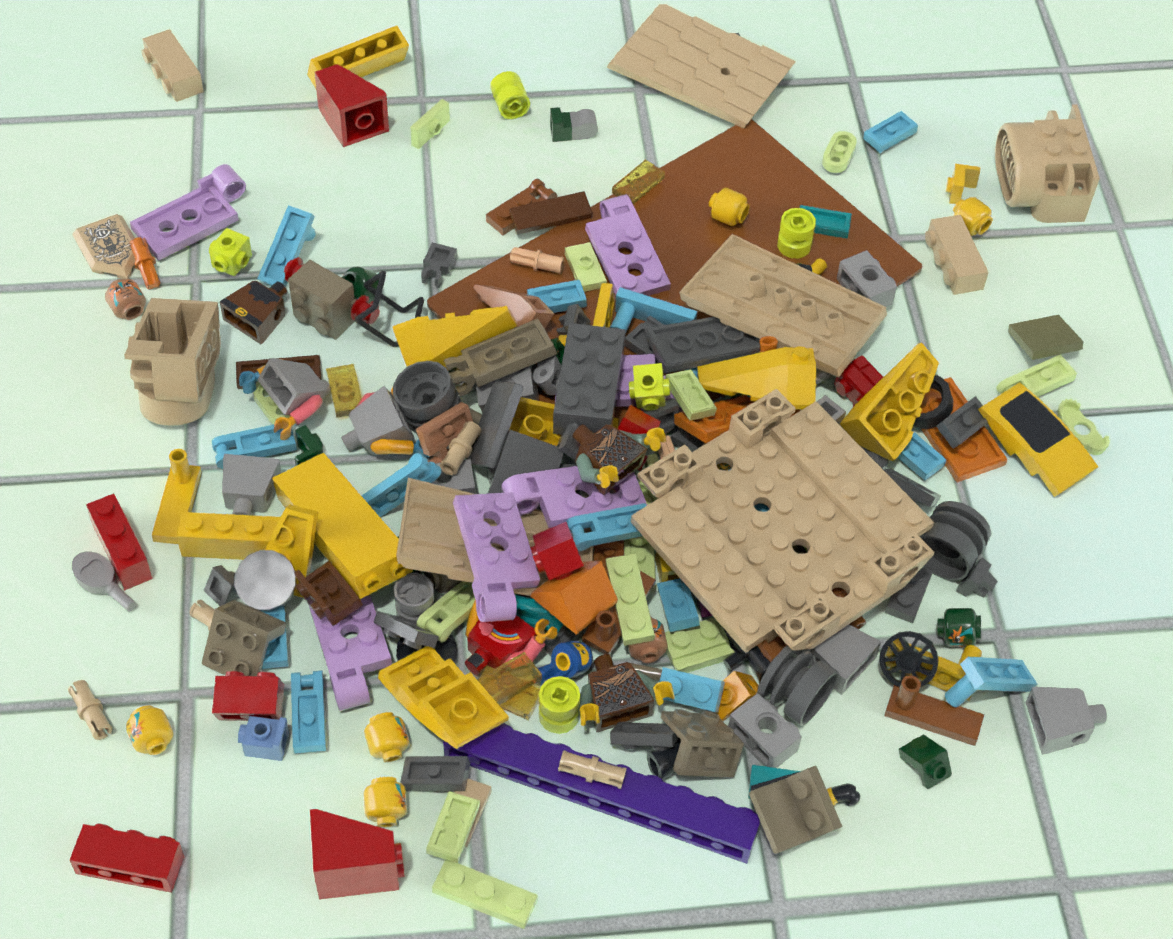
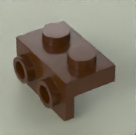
(329, 592)

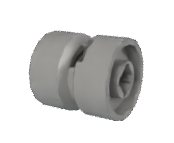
(413, 596)

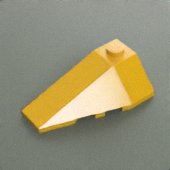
(446, 337)
(785, 369)
(888, 411)
(536, 420)

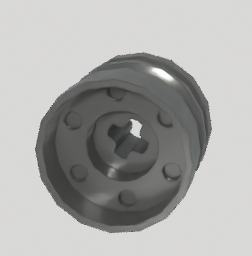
(424, 392)
(956, 539)
(804, 687)

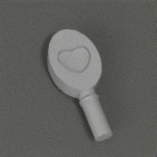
(97, 576)

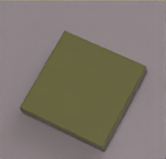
(1045, 337)

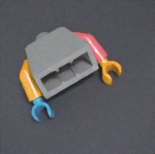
(292, 388)
(381, 426)

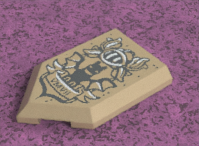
(107, 246)

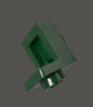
(308, 443)
(928, 759)

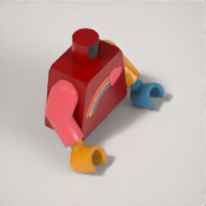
(502, 640)

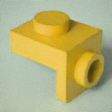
(962, 177)

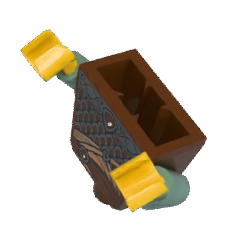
(612, 454)
(619, 694)

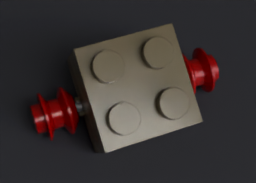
(324, 298)

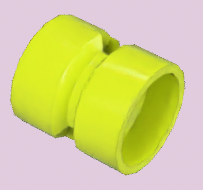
(510, 95)
(796, 233)
(559, 704)

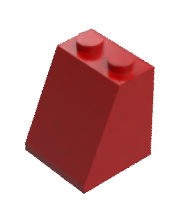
(351, 105)
(353, 856)

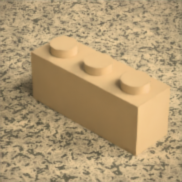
(172, 65)
(956, 254)

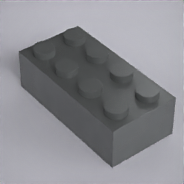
(589, 377)

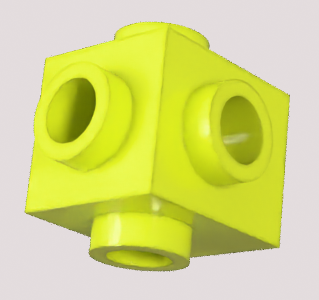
(230, 252)
(649, 386)

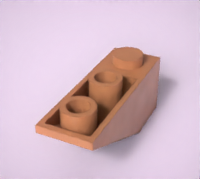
(521, 305)

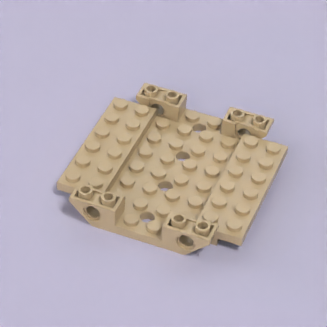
(819, 496)

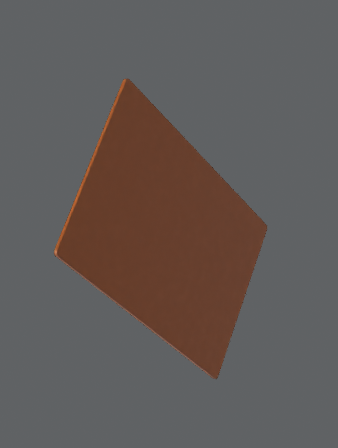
(687, 236)

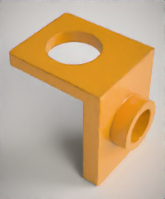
(736, 693)

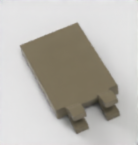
(500, 356)

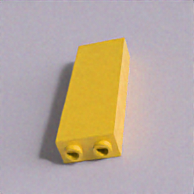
(346, 526)

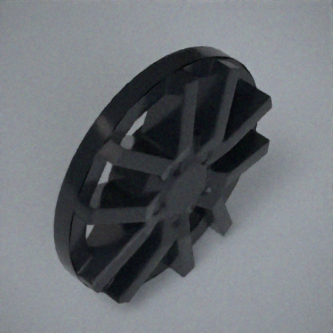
(908, 658)

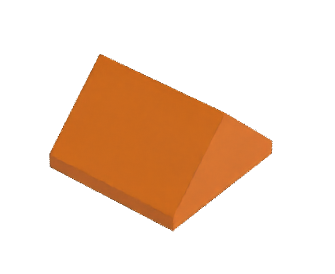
(578, 597)

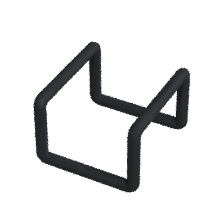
(378, 295)

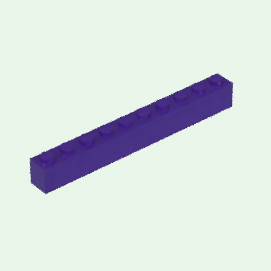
(640, 801)

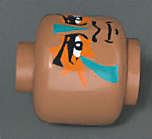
(125, 299)
(651, 650)

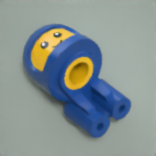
(568, 661)

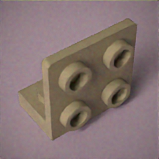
(240, 638)
(706, 744)
(795, 810)

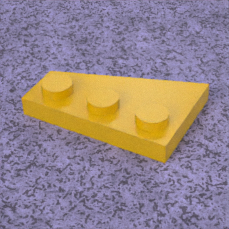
(295, 538)

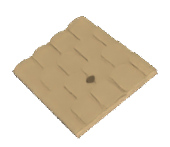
(701, 64)
(785, 301)
(433, 539)

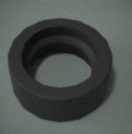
(933, 418)

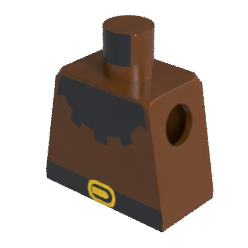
(255, 309)

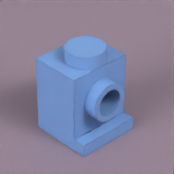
(264, 738)

